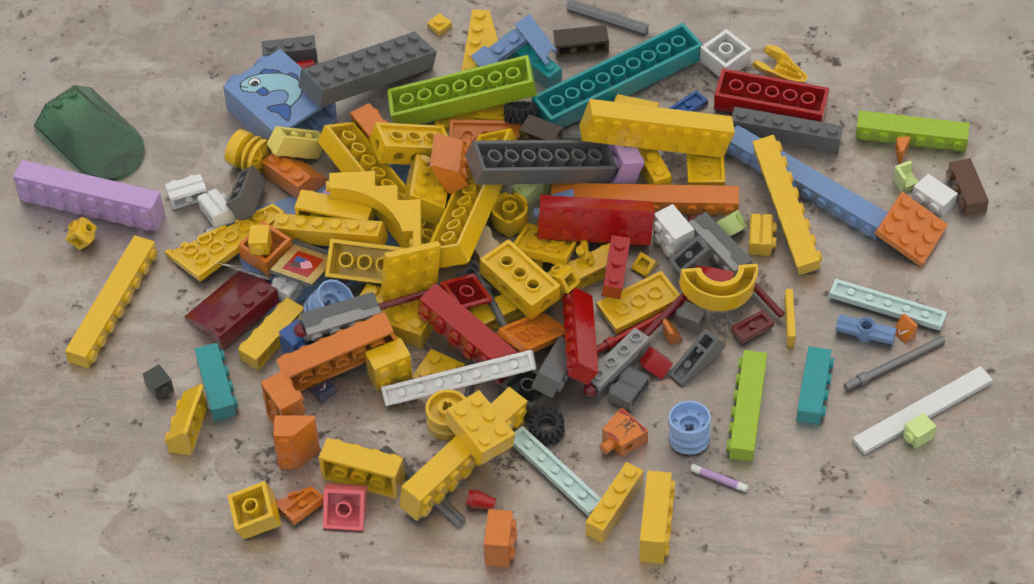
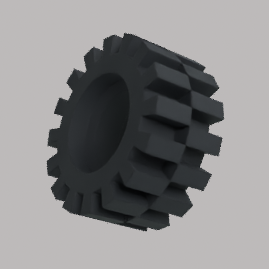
(518, 111)
(547, 416)

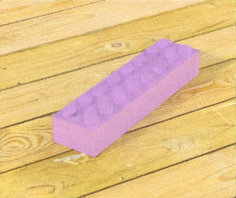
(89, 195)

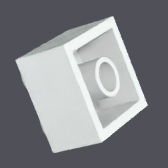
(725, 52)
(671, 230)

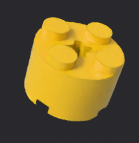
(510, 213)

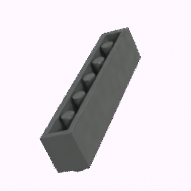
(790, 130)

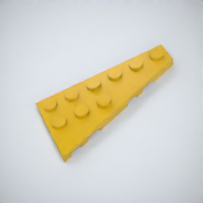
(218, 245)

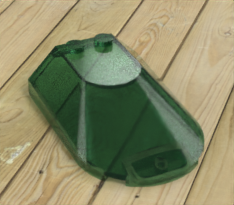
(90, 134)

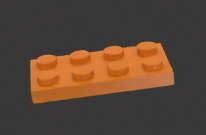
(532, 333)

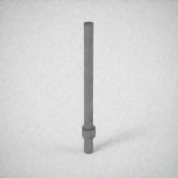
(864, 378)

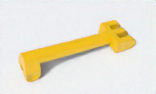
(583, 250)

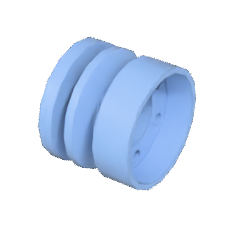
(326, 294)
(689, 427)

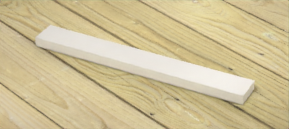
(459, 377)
(930, 405)

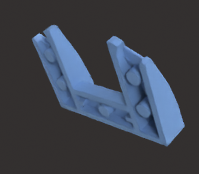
(525, 32)

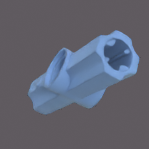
(873, 330)

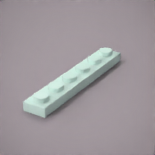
(887, 304)
(555, 471)

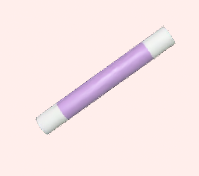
(719, 478)

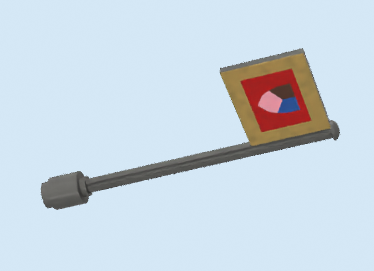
(302, 263)

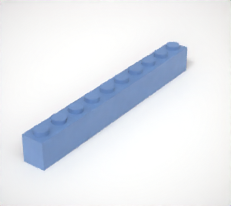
(815, 187)

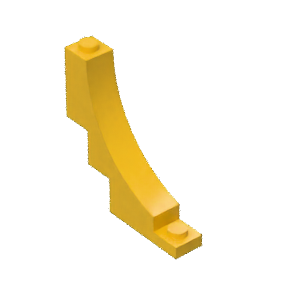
(363, 188)

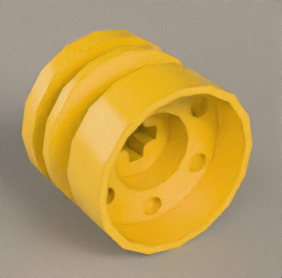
(246, 150)

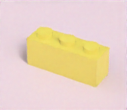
(295, 143)

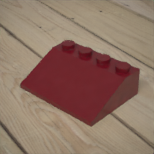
(233, 308)

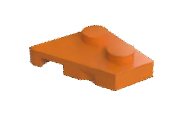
(299, 504)

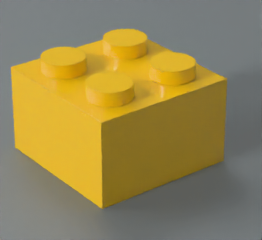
(388, 364)
(254, 510)

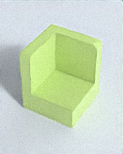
(904, 177)
(732, 223)

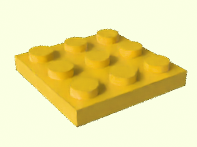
(543, 249)
(410, 270)

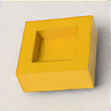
(439, 24)

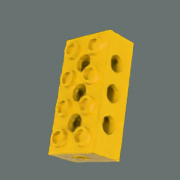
(400, 142)
(519, 279)

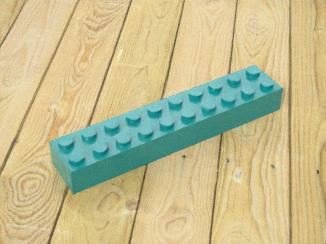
(619, 75)

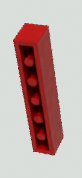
(580, 335)

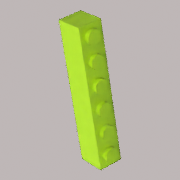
(922, 131)
(747, 406)

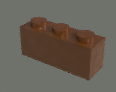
(967, 184)

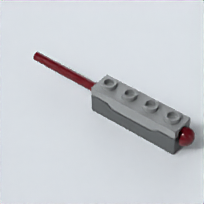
(727, 252)
(344, 314)
(626, 354)

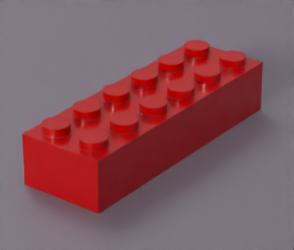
(770, 95)
(594, 219)
(461, 328)

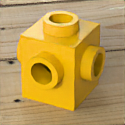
(81, 233)
(565, 277)

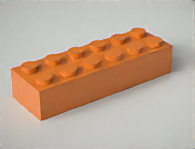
(335, 353)

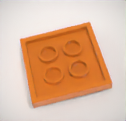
(911, 229)

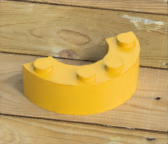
(719, 295)

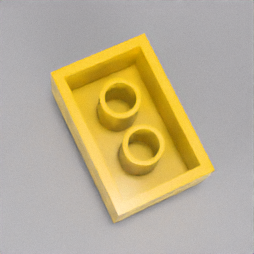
(479, 427)

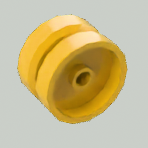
(436, 412)

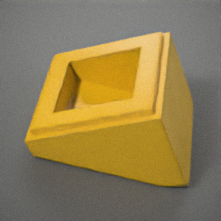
(644, 265)

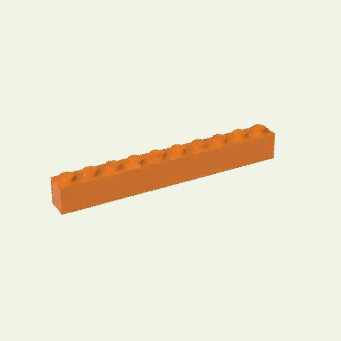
(686, 198)

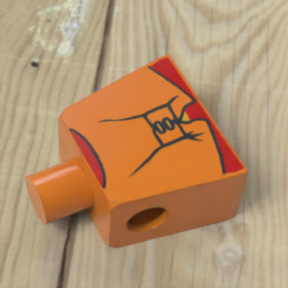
(623, 434)

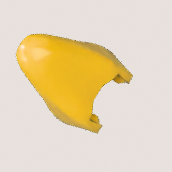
(785, 67)

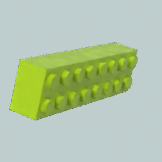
(462, 92)

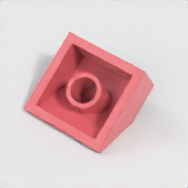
(344, 506)

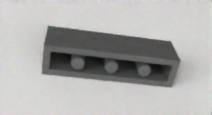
(553, 371)

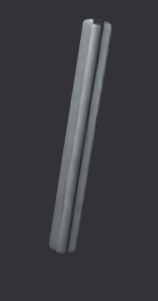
(607, 16)

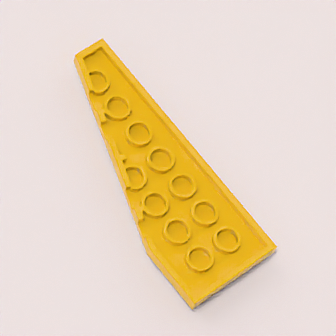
(480, 33)

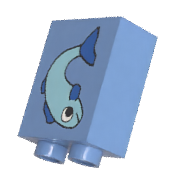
(271, 98)

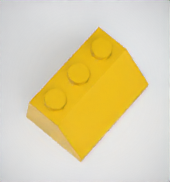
(187, 421)

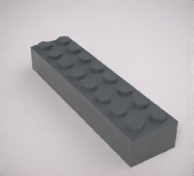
(366, 69)
(539, 162)

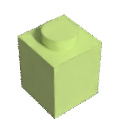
(919, 430)

